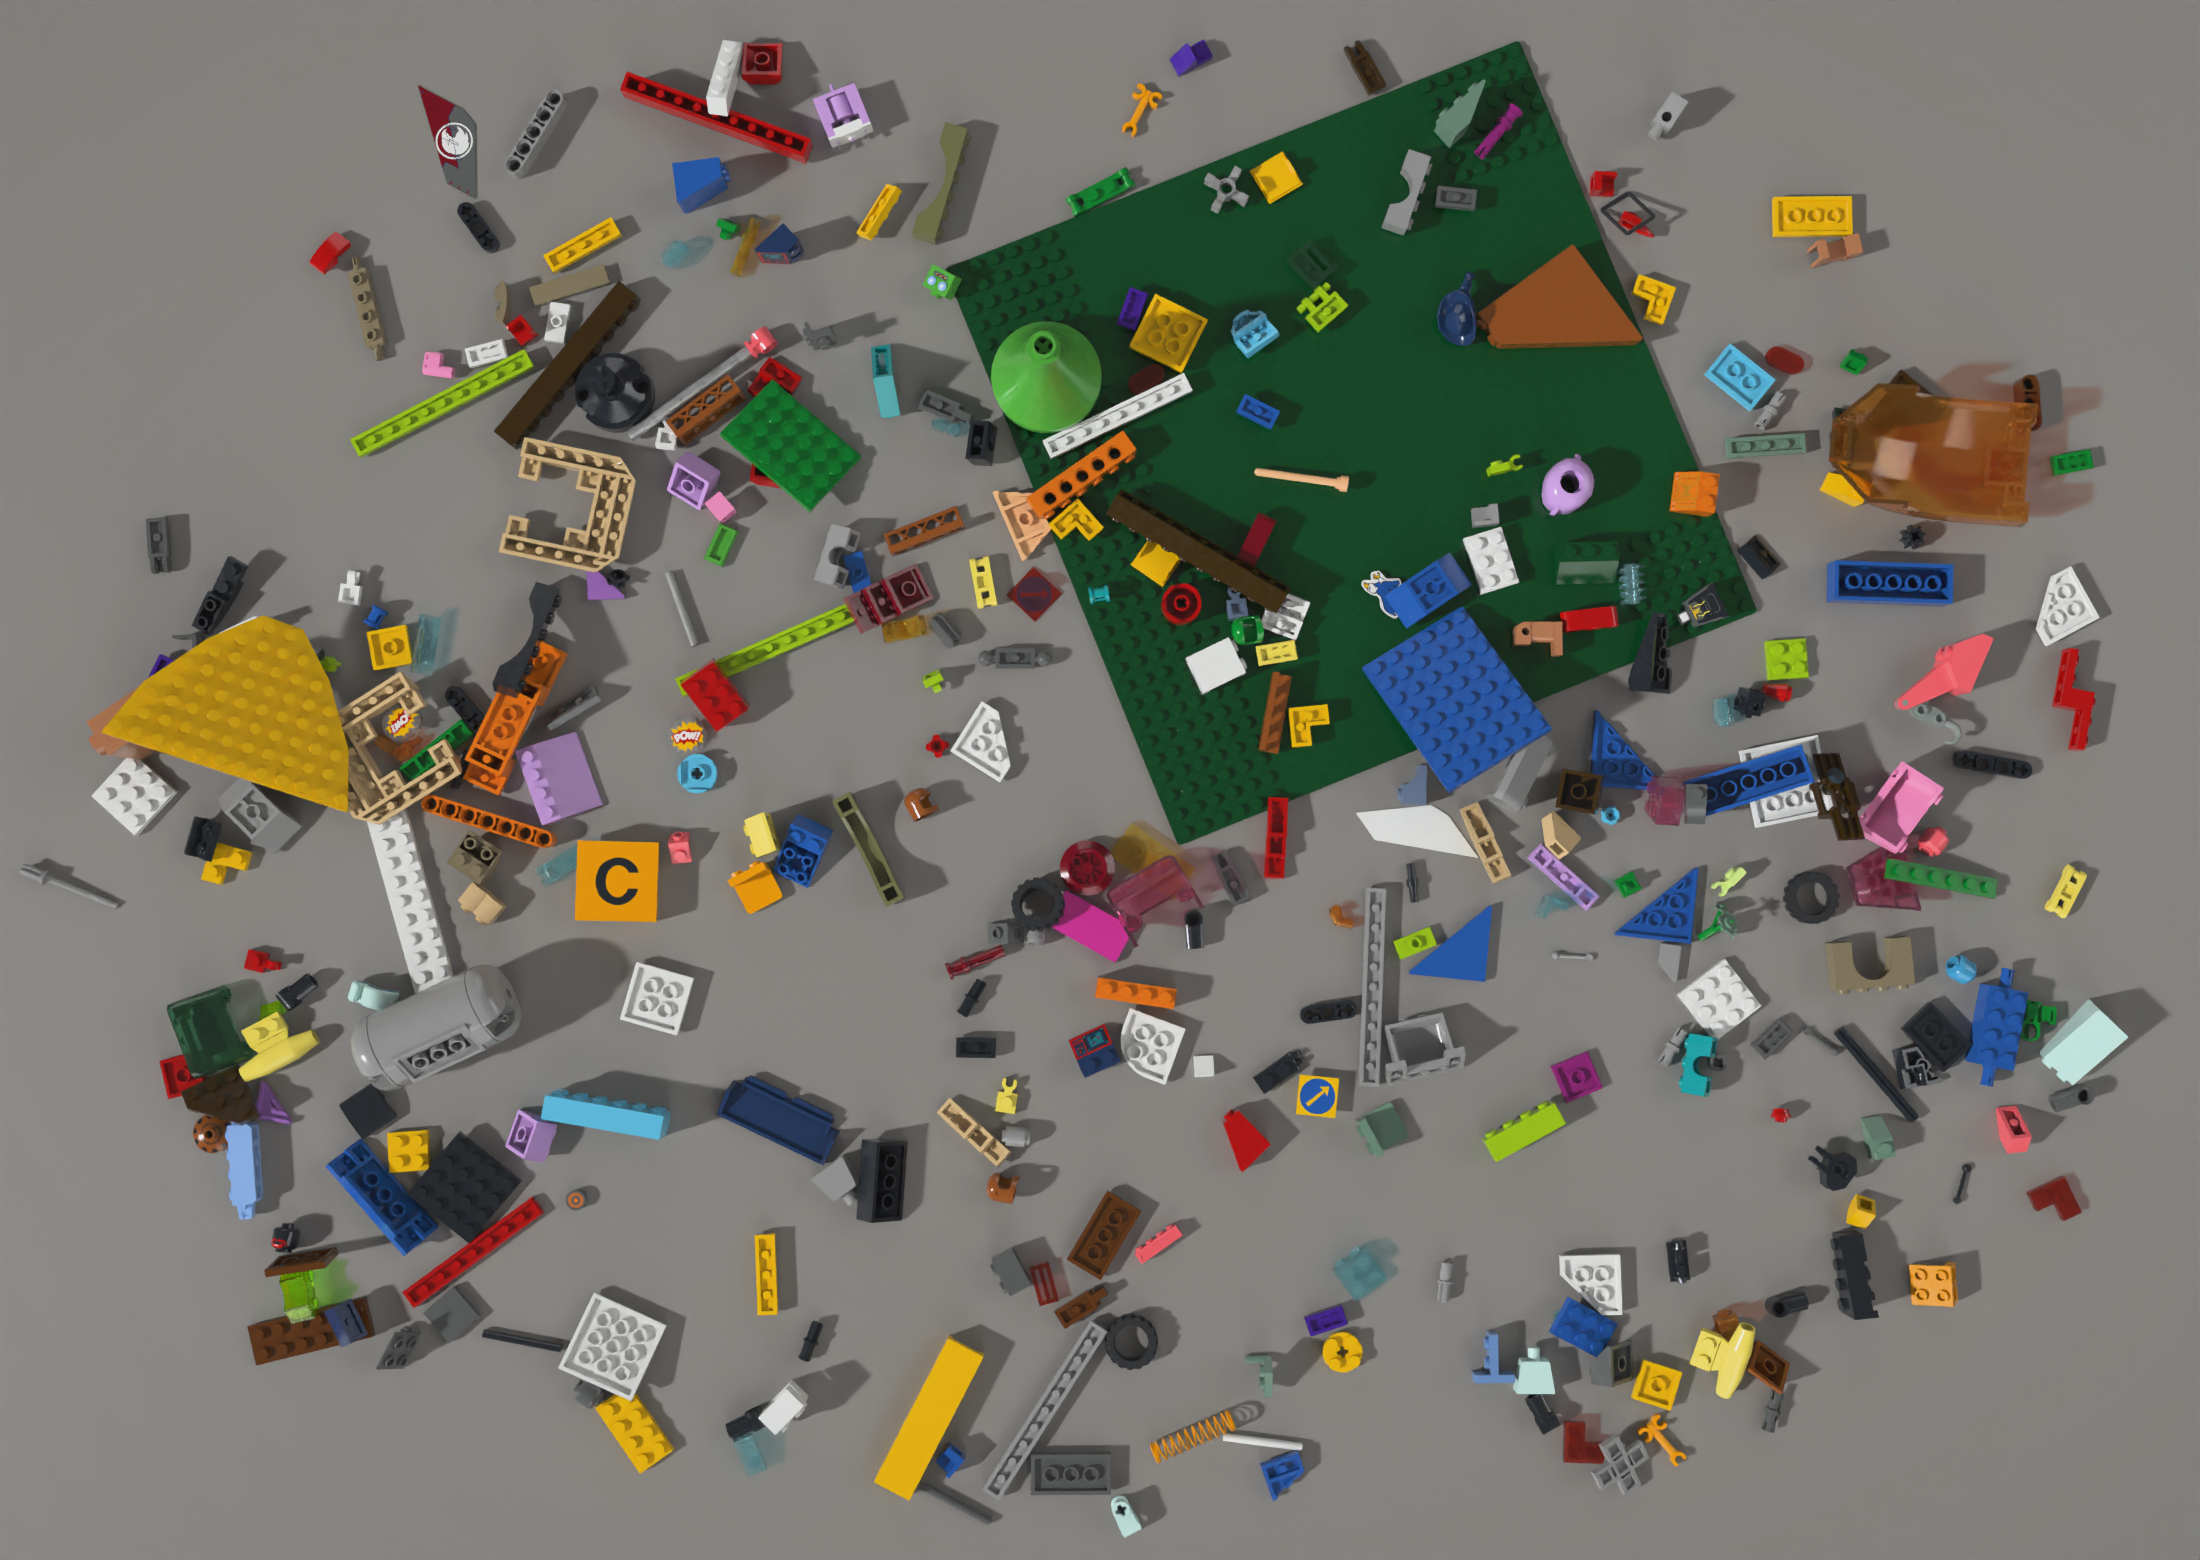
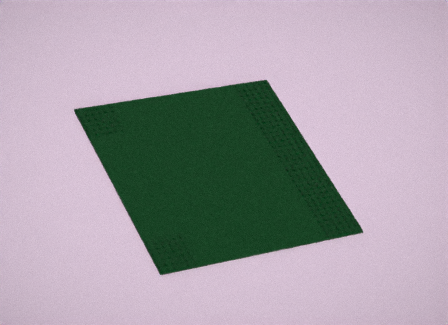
(1360, 400)

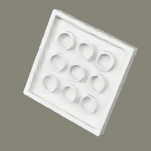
(1793, 803)
(612, 1346)

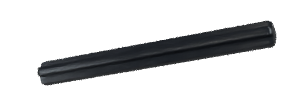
(1875, 1073)

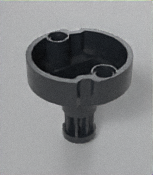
(614, 392)

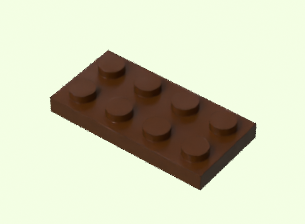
(1104, 1234)

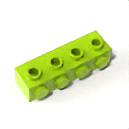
(1523, 1131)

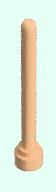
(1340, 483)

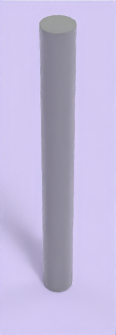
(681, 608)

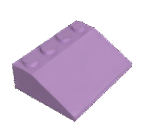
(559, 778)

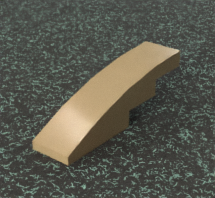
(1485, 843)
(974, 1132)

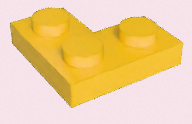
(1657, 294)
(1077, 517)
(1302, 718)
(223, 857)

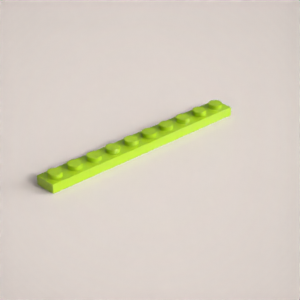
(442, 403)
(781, 642)

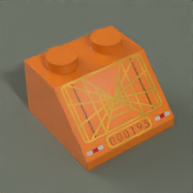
(1694, 493)

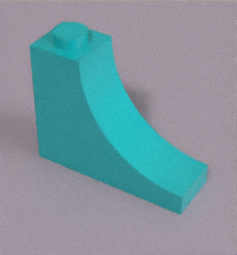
(885, 381)

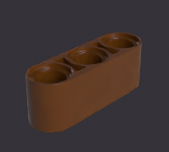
(2031, 395)

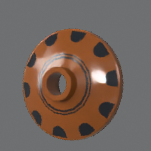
(217, 1141)

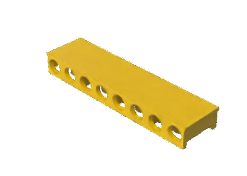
(928, 1418)

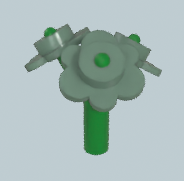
(1726, 920)

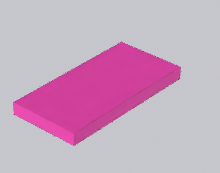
(1092, 927)

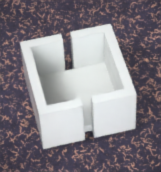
(782, 1409)

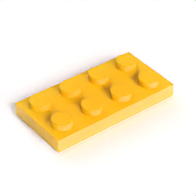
(1812, 216)
(635, 1430)

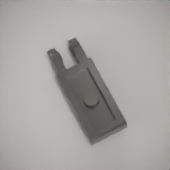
(158, 544)
(1231, 880)

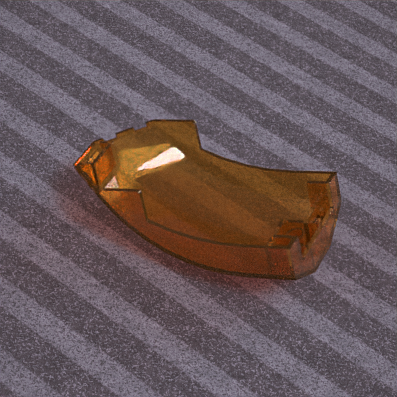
(1936, 455)

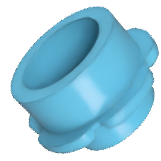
(1615, 815)

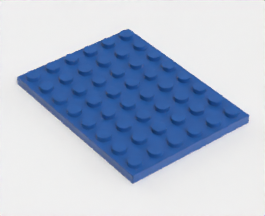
(1456, 699)

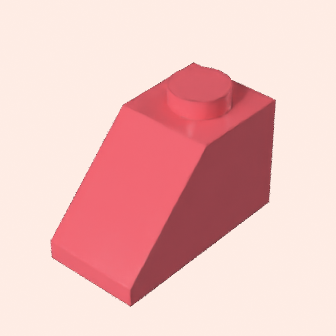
(2012, 1129)

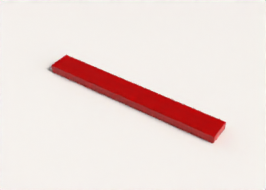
(473, 1252)

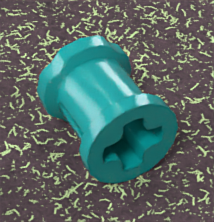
(1099, 594)

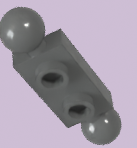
(1015, 658)

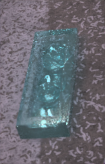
(425, 644)

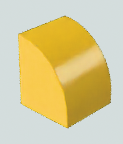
(1861, 1211)

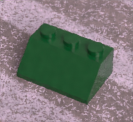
(1586, 562)

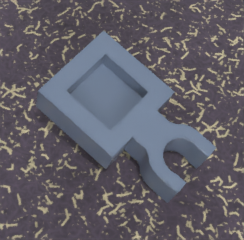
(1235, 607)

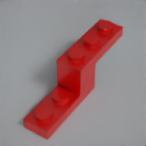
(2074, 699)

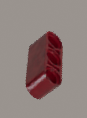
(1256, 538)

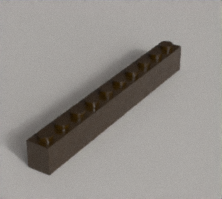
(567, 364)
(1198, 551)

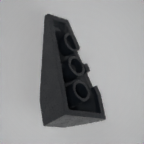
(1650, 665)

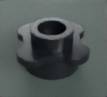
(618, 578)

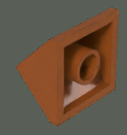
(1768, 1366)

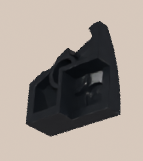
(1913, 1068)

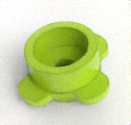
(329, 664)

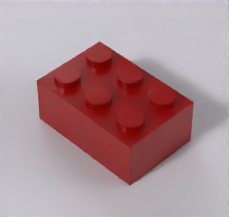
(715, 695)

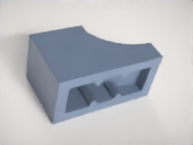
(1415, 790)

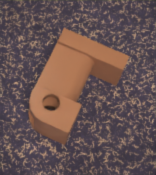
(1841, 250)
(1539, 633)

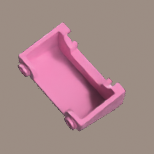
(1899, 807)

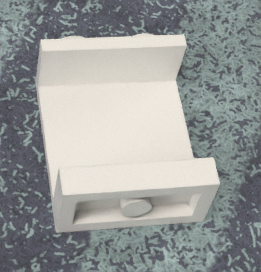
(1216, 665)

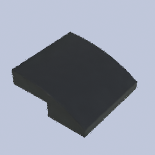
(367, 1110)

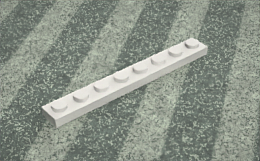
(1117, 416)

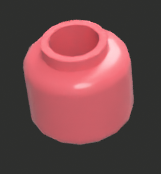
(1933, 841)

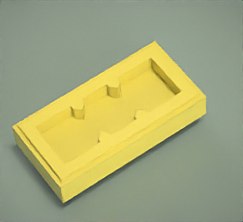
(1276, 653)

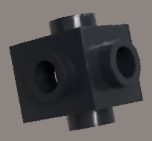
(1749, 702)

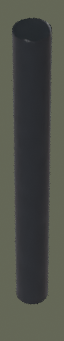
(522, 1340)

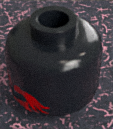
(285, 1238)

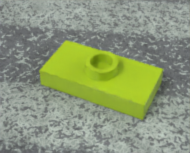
(1414, 943)

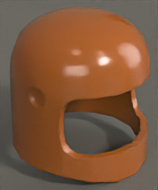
(918, 804)
(1005, 1193)

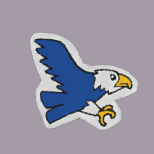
(1379, 587)

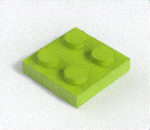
(1786, 659)

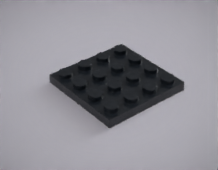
(464, 1187)

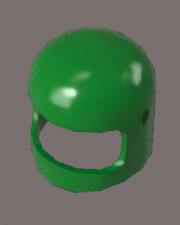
(1247, 630)

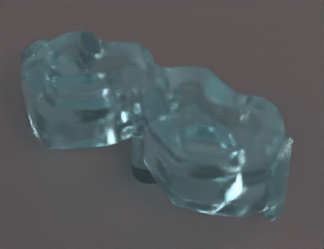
(941, 426)

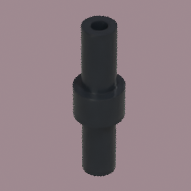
(457, 781)
(1412, 882)

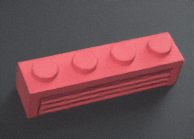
(1157, 1244)

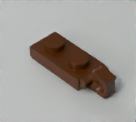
(1080, 1306)

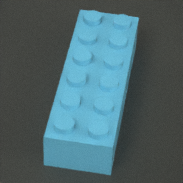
(606, 1115)

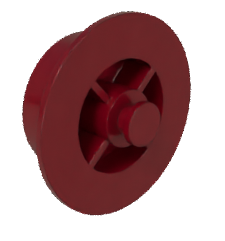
(1087, 867)

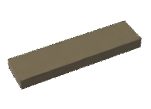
(569, 285)

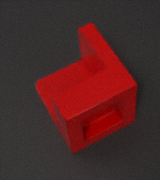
(1602, 183)
(522, 330)

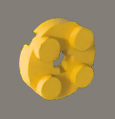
(1332, 1345)

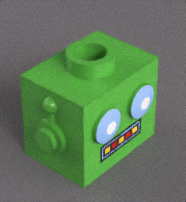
(941, 282)

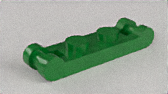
(1100, 192)

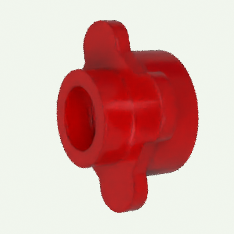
(932, 746)

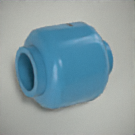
(1961, 969)

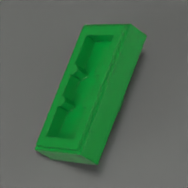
(2071, 462)

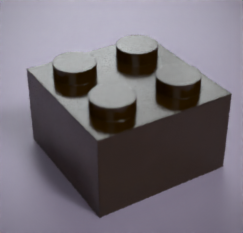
(1580, 791)

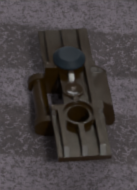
(1844, 795)

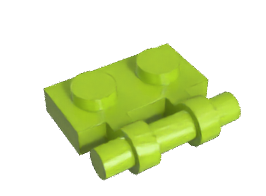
(1326, 311)

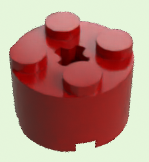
(1181, 615)

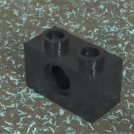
(981, 443)

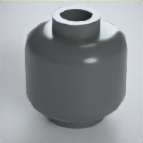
(589, 1394)

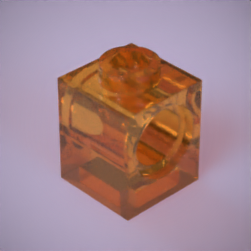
(1726, 1323)

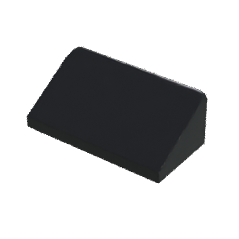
(1758, 557)

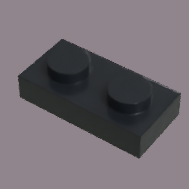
(975, 1047)

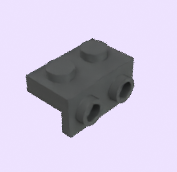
(819, 339)

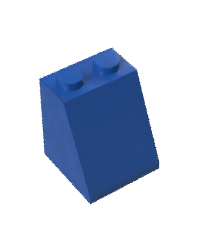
(699, 181)

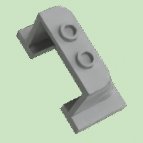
(1421, 1049)

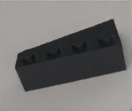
(1852, 1275)

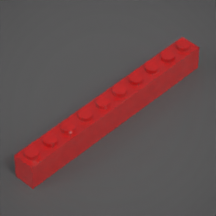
(734, 125)

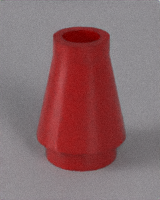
(1780, 691)

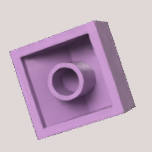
(693, 480)
(531, 1136)

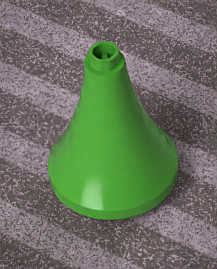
(1046, 377)

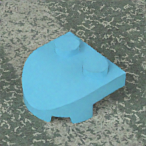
(1252, 332)

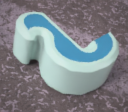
(372, 996)

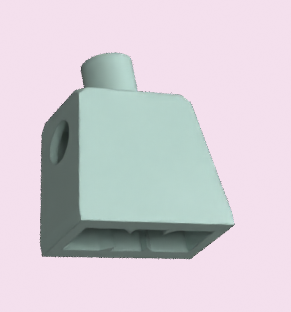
(1533, 1374)

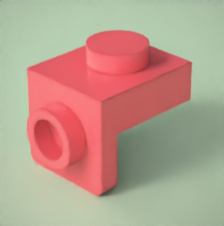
(679, 847)

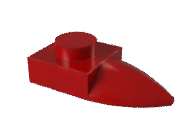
(1630, 220)

